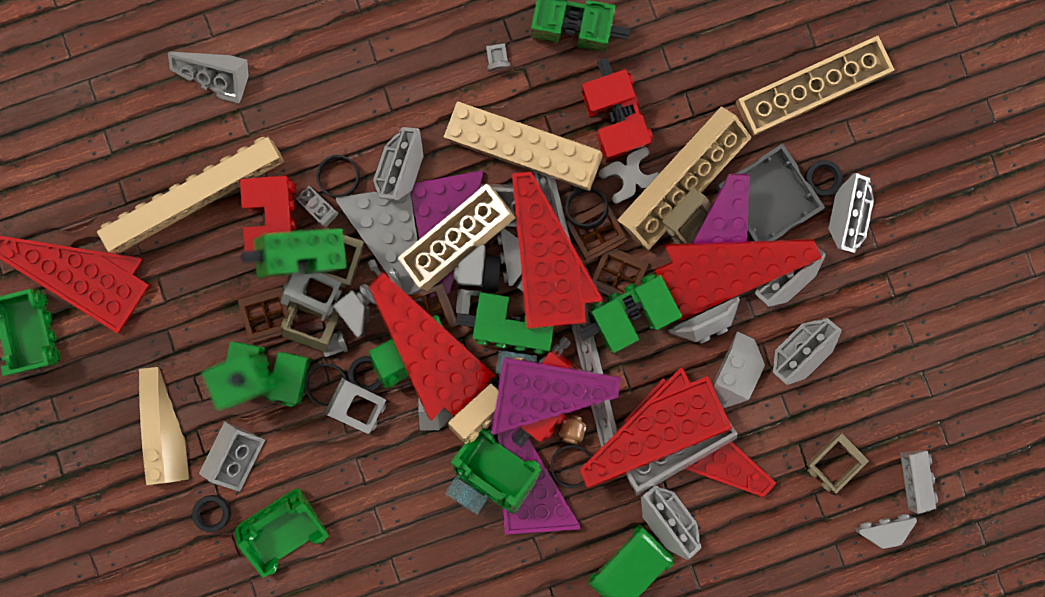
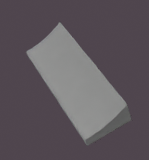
(660, 470)

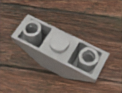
(317, 206)
(510, 256)
(888, 532)

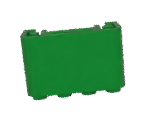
(26, 333)

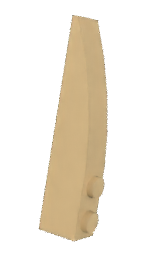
(160, 431)

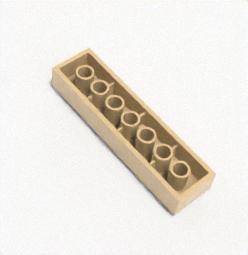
(814, 86)
(523, 146)
(692, 167)

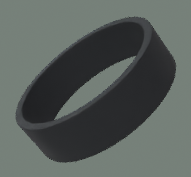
(334, 157)
(591, 225)
(308, 377)
(552, 460)

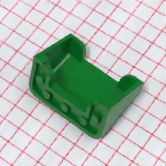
(496, 471)
(279, 531)
(632, 566)

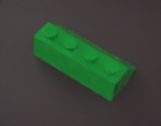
(388, 363)

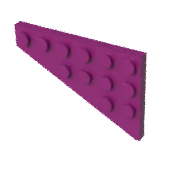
(437, 200)
(729, 214)
(542, 391)
(544, 505)

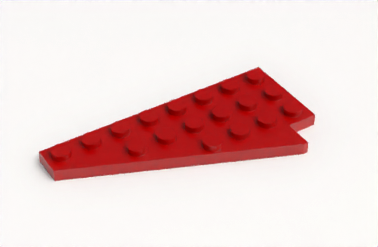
(552, 272)
(715, 272)
(88, 279)
(435, 361)
(667, 423)
(725, 464)

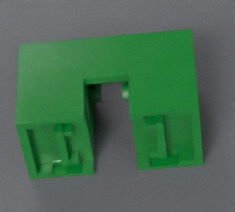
(289, 373)

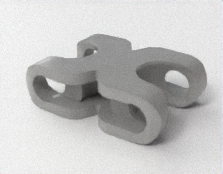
(629, 175)

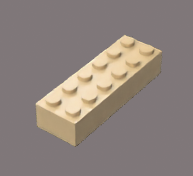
(456, 237)

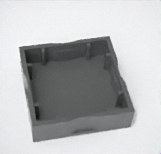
(777, 196)

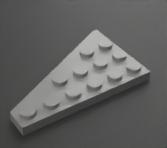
(386, 228)

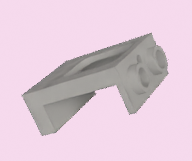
(296, 285)
(342, 399)

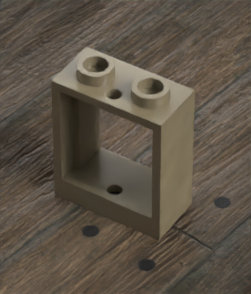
(680, 214)
(355, 262)
(320, 344)
(860, 462)

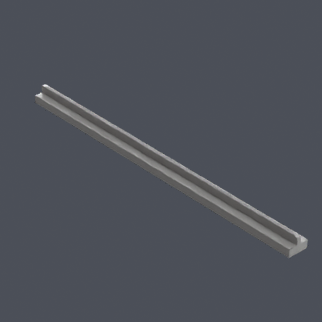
(586, 349)

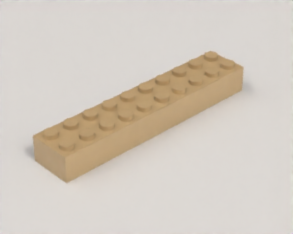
(190, 196)

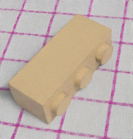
(475, 415)

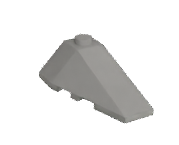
(219, 73)

